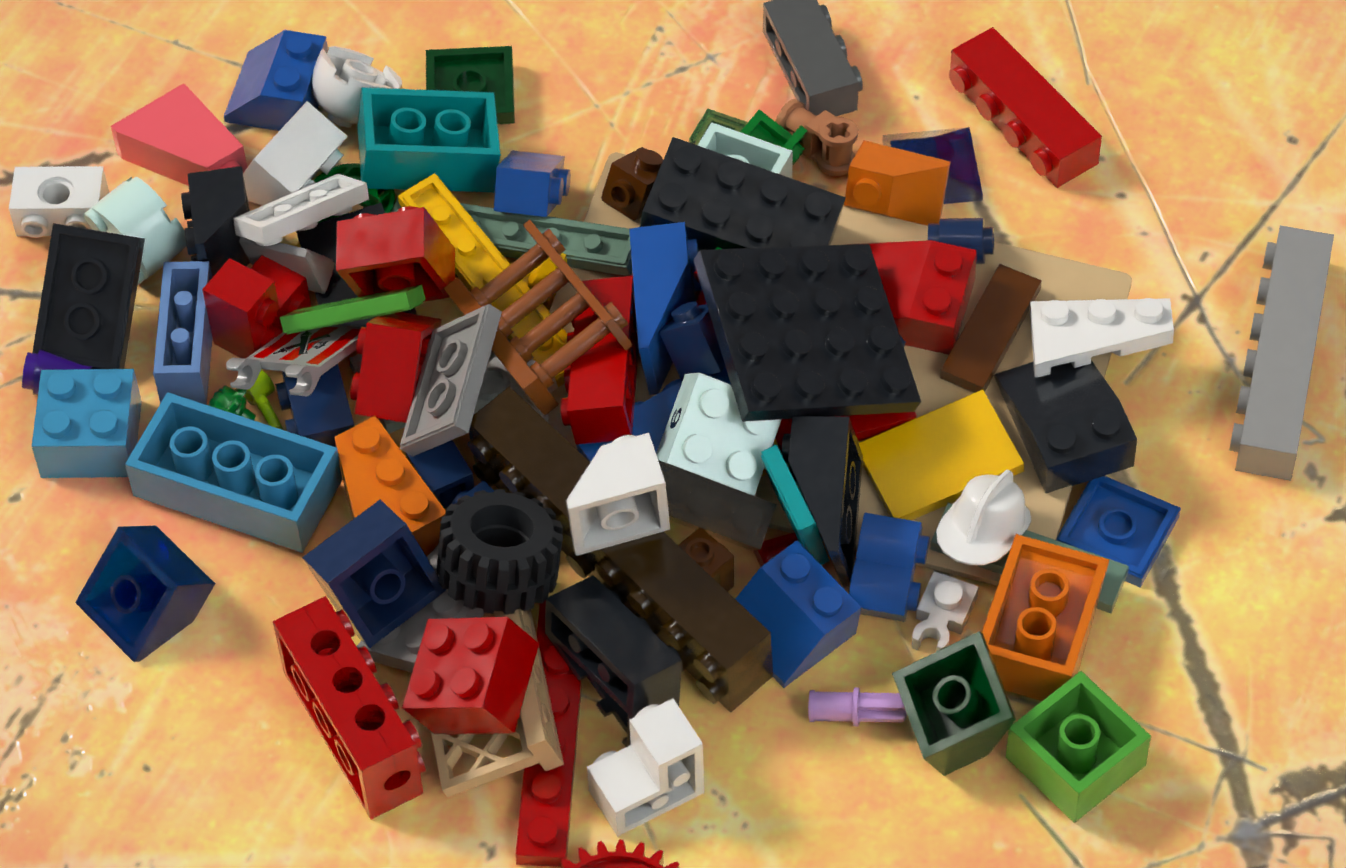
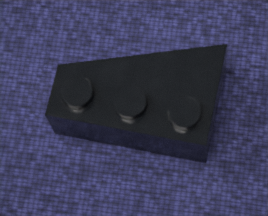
(612, 649)

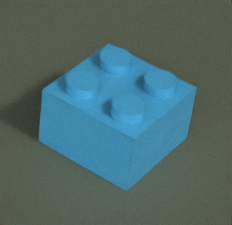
(86, 422)

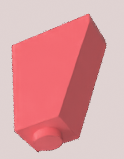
(177, 137)

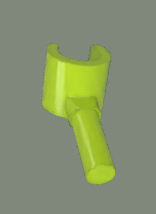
(257, 396)

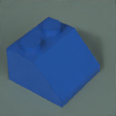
(275, 80)
(801, 609)

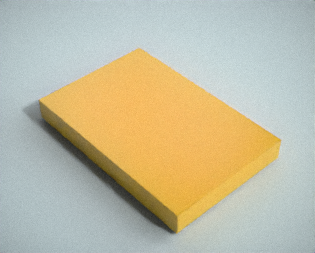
(937, 454)

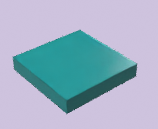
(793, 504)

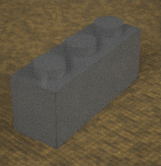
(812, 56)

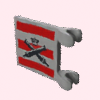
(299, 355)

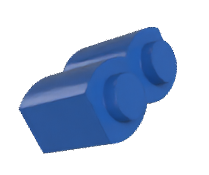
(887, 566)

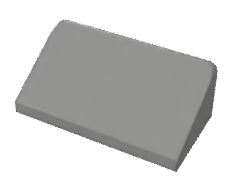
(303, 261)

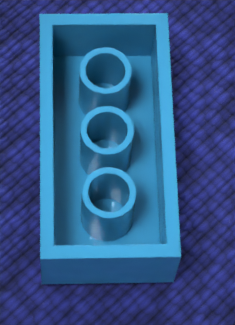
(234, 472)

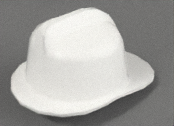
(984, 520)

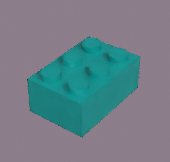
(427, 132)

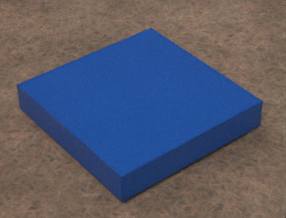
(1120, 525)

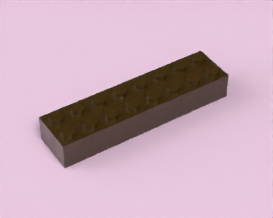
(651, 575)

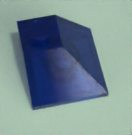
(949, 145)

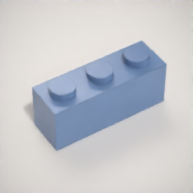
(183, 332)

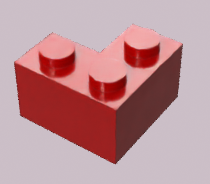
(248, 303)
(391, 364)

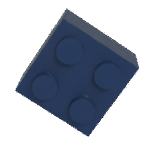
(375, 573)

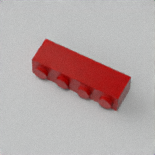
(1024, 107)
(604, 377)

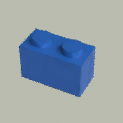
(530, 183)

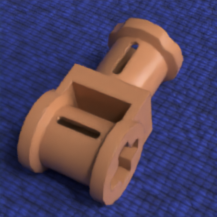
(828, 137)

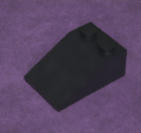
(1068, 423)
(828, 471)

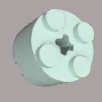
(138, 212)

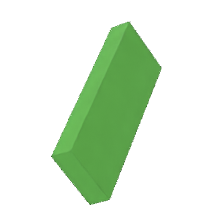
(353, 309)

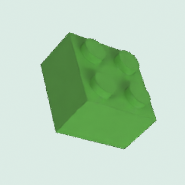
(1077, 746)

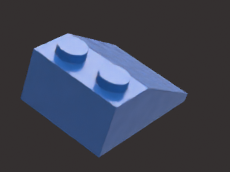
(661, 282)

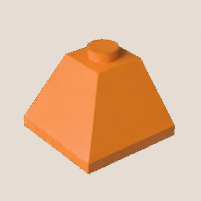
(897, 183)

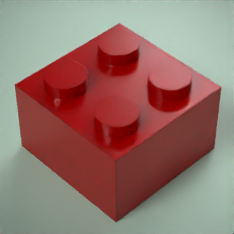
(395, 253)
(471, 675)

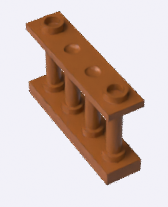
(518, 352)

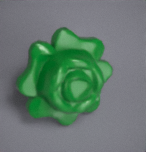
(231, 401)

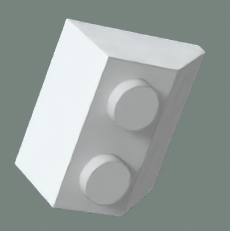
(294, 156)
(619, 496)

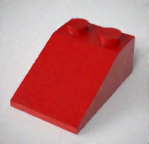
(926, 289)

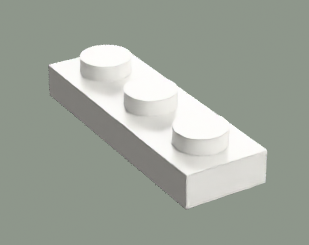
(301, 209)

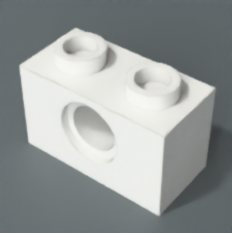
(54, 196)

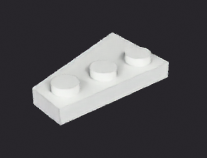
(1088, 328)

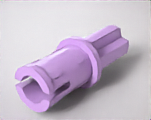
(856, 707)

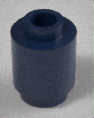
(964, 233)

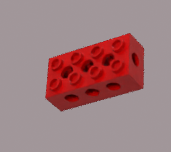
(350, 706)

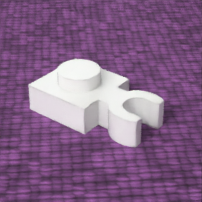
(943, 608)

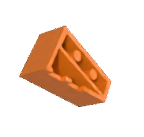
(379, 470)

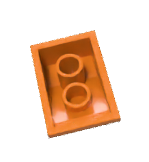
(1042, 615)

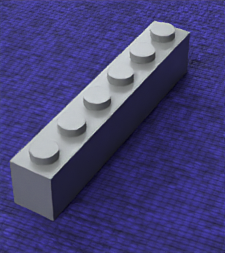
(1284, 353)

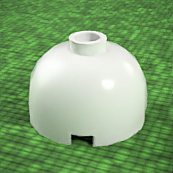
(339, 82)

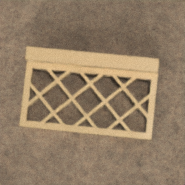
(535, 730)

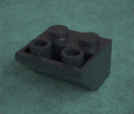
(212, 204)

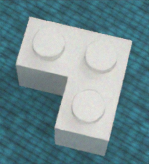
(652, 773)

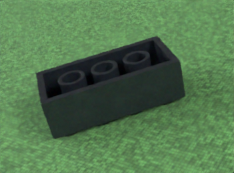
(737, 202)

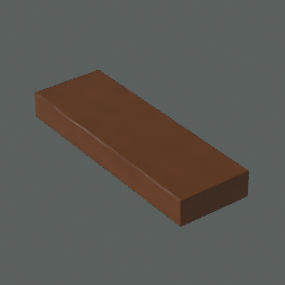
(990, 329)

